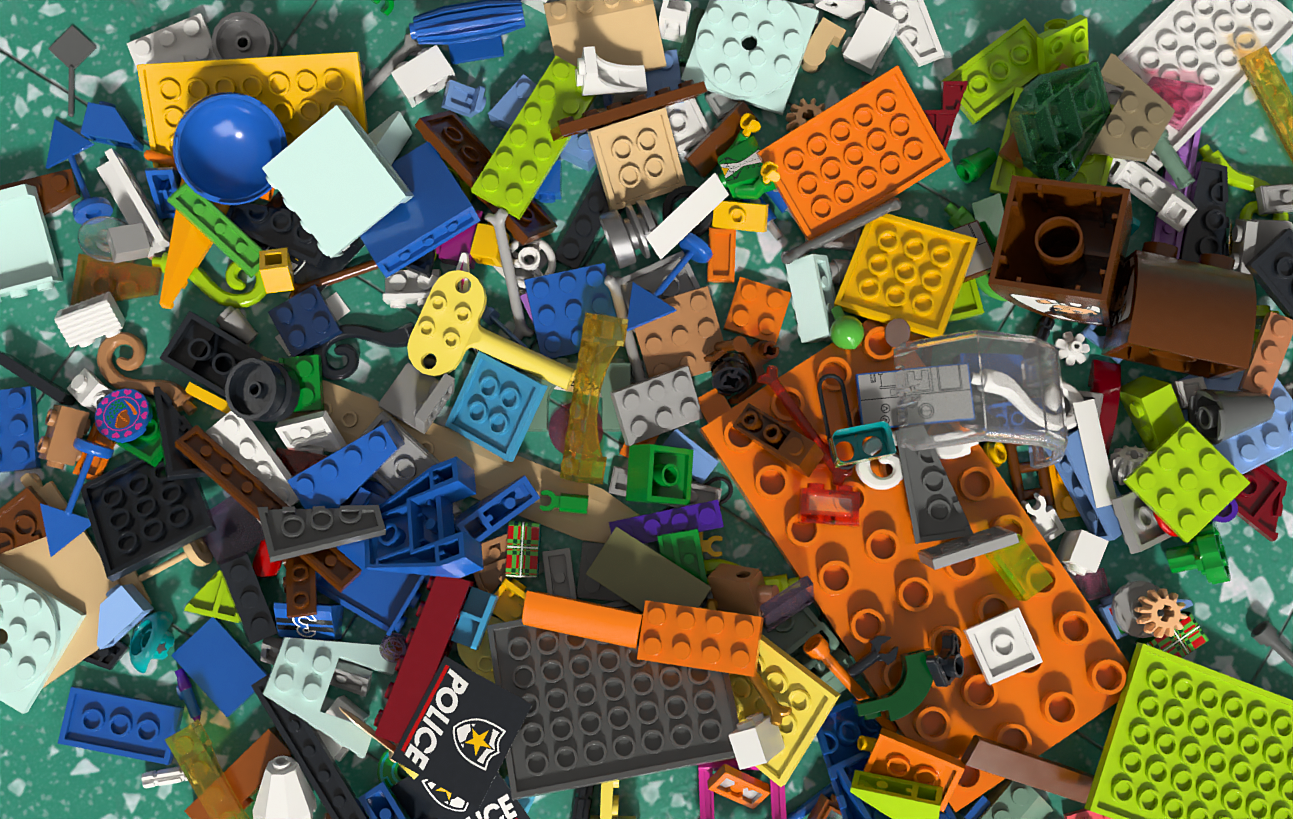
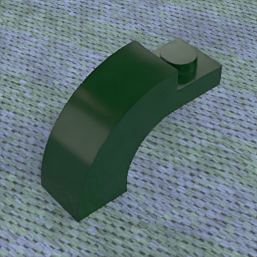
(906, 695)

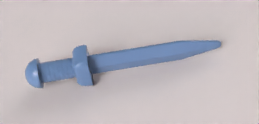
(491, 316)

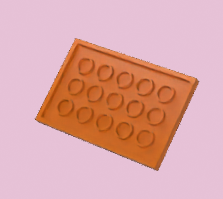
(855, 154)

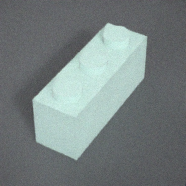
(812, 296)

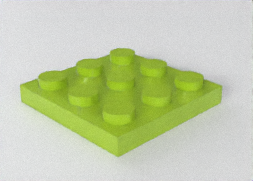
(1186, 482)

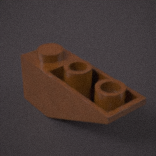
(779, 440)

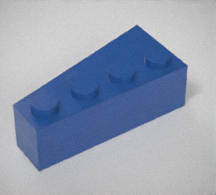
(345, 471)

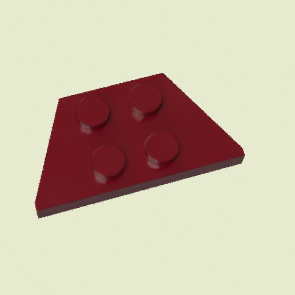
(1262, 500)

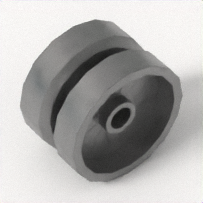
(244, 37)

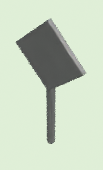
(72, 50)

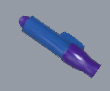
(186, 693)

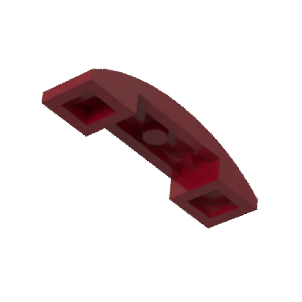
(1106, 379)

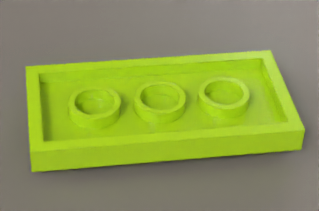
(997, 71)

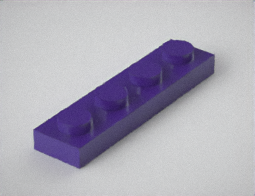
(647, 527)

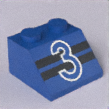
(323, 626)

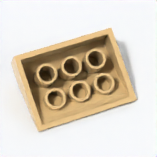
(619, 29)

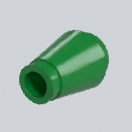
(975, 165)

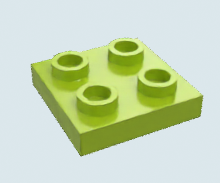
(1064, 43)

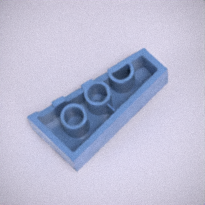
(578, 149)

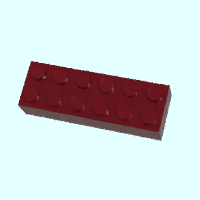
(425, 653)

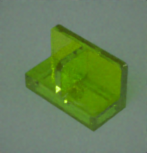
(1020, 569)

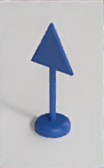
(63, 146)
(648, 307)
(62, 525)

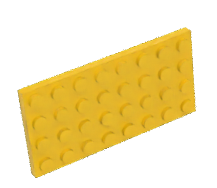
(291, 86)

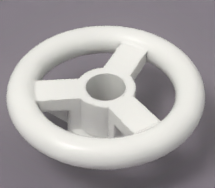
(533, 252)

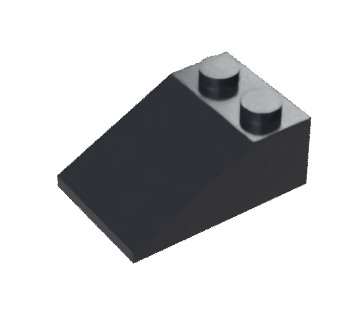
(206, 352)

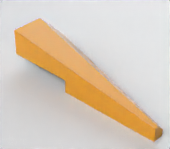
(185, 253)

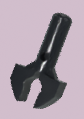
(873, 656)

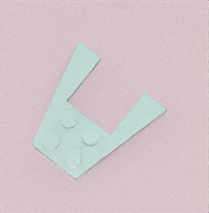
(303, 677)

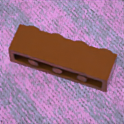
(248, 770)

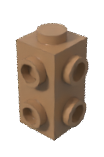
(63, 427)

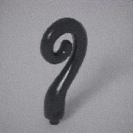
(391, 338)

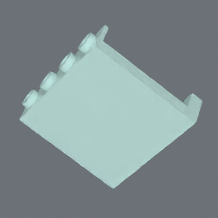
(336, 181)
(25, 244)

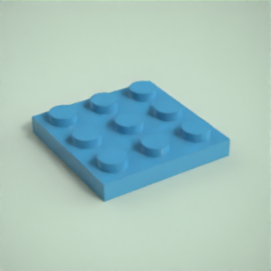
(496, 406)

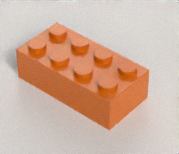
(700, 638)

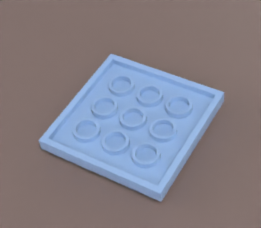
(1262, 441)

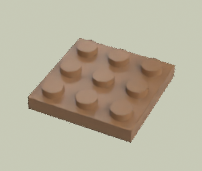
(682, 335)

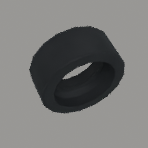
(680, 193)

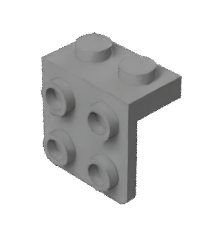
(1251, 237)

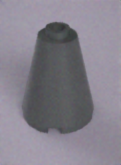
(1227, 413)

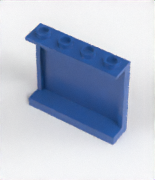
(424, 221)
(375, 594)

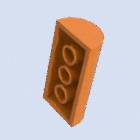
(582, 619)

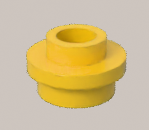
(996, 452)

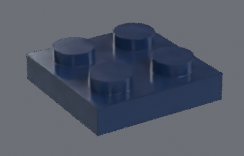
(305, 321)

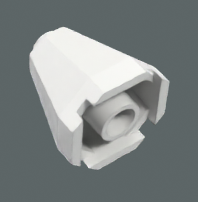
(284, 792)

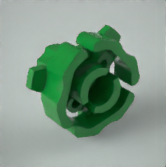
(1203, 554)

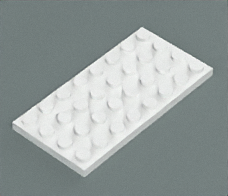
(1202, 46)

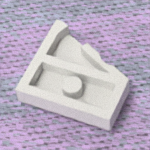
(311, 433)

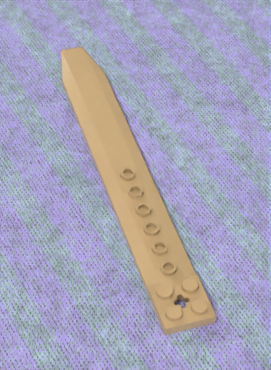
(355, 412)

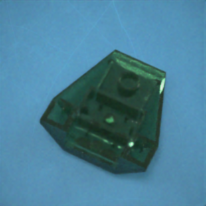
(1060, 120)

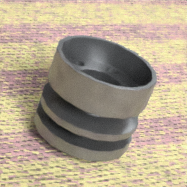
(629, 233)

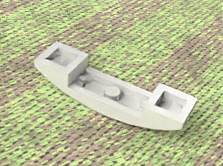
(1154, 191)

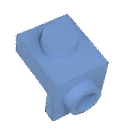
(463, 99)

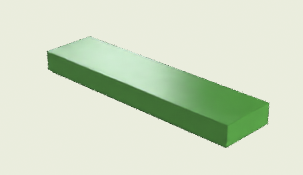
(217, 228)

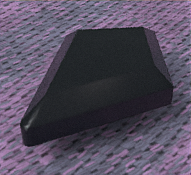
(108, 657)

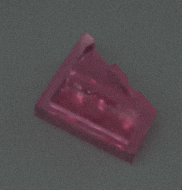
(1181, 96)

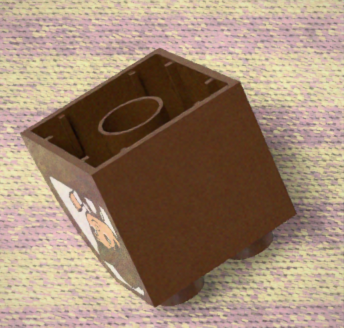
(1062, 248)
(1183, 313)

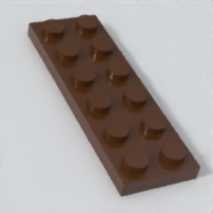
(468, 158)

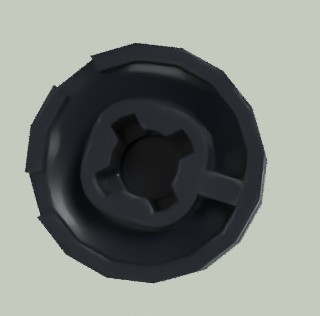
(730, 374)

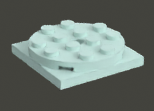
(758, 75)
(38, 635)

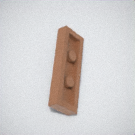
(1267, 354)

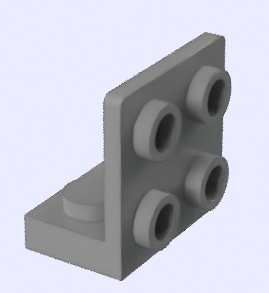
(417, 397)

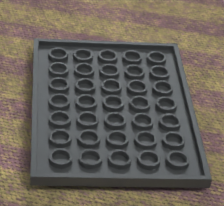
(605, 711)

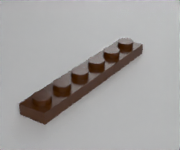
(617, 111)

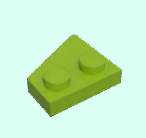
(213, 600)

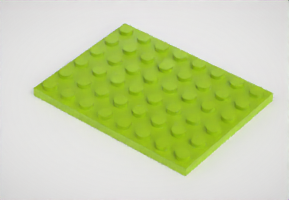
(1194, 746)

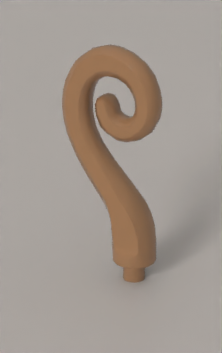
(176, 392)

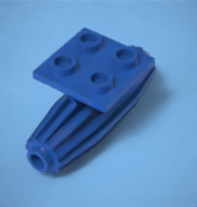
(469, 28)

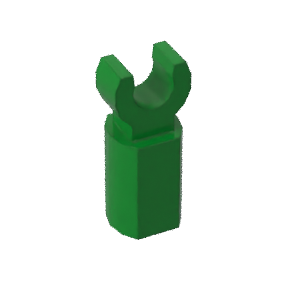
(566, 502)

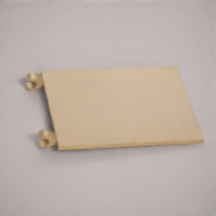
(71, 574)

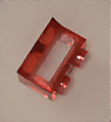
(829, 506)

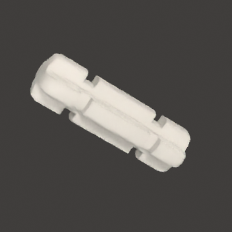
(163, 777)

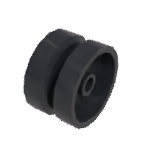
(262, 390)

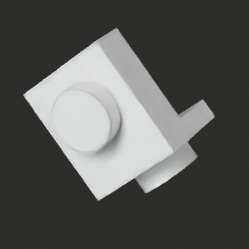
(88, 389)

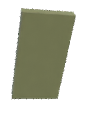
(642, 574)

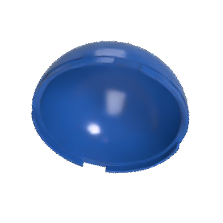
(225, 145)

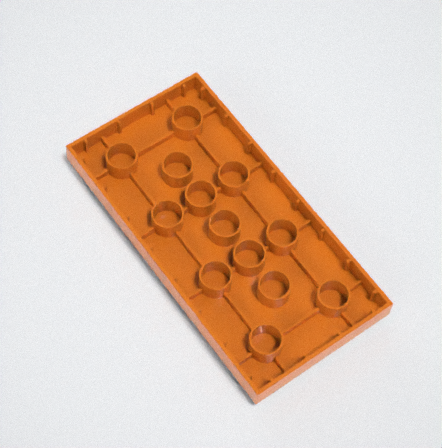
(875, 585)

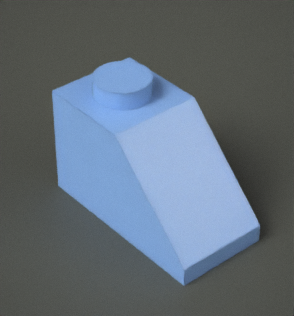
(120, 613)

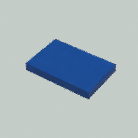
(220, 665)

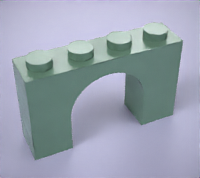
(616, 377)

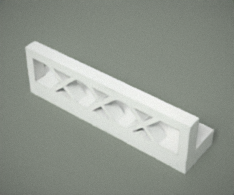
(133, 200)

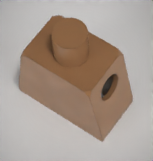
(740, 589)

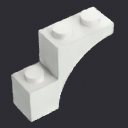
(604, 77)

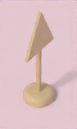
(195, 551)

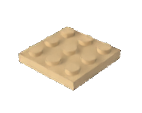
(637, 158)

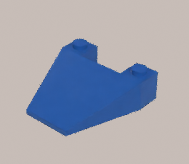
(422, 526)

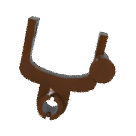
(756, 355)

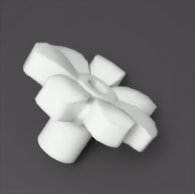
(1072, 348)

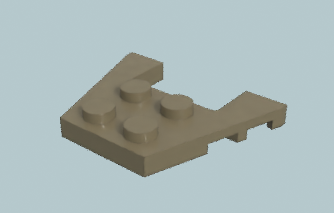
(1136, 118)

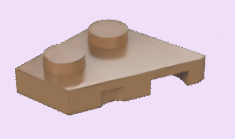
(494, 563)

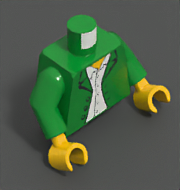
(742, 168)

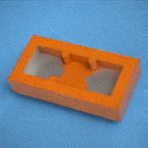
(738, 786)

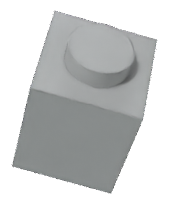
(129, 242)

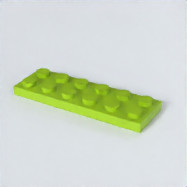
(528, 148)

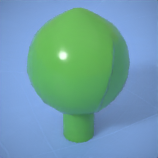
(846, 330)

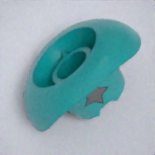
(151, 640)

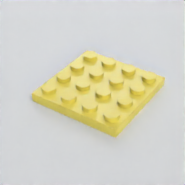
(794, 688)

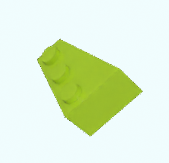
(1151, 409)

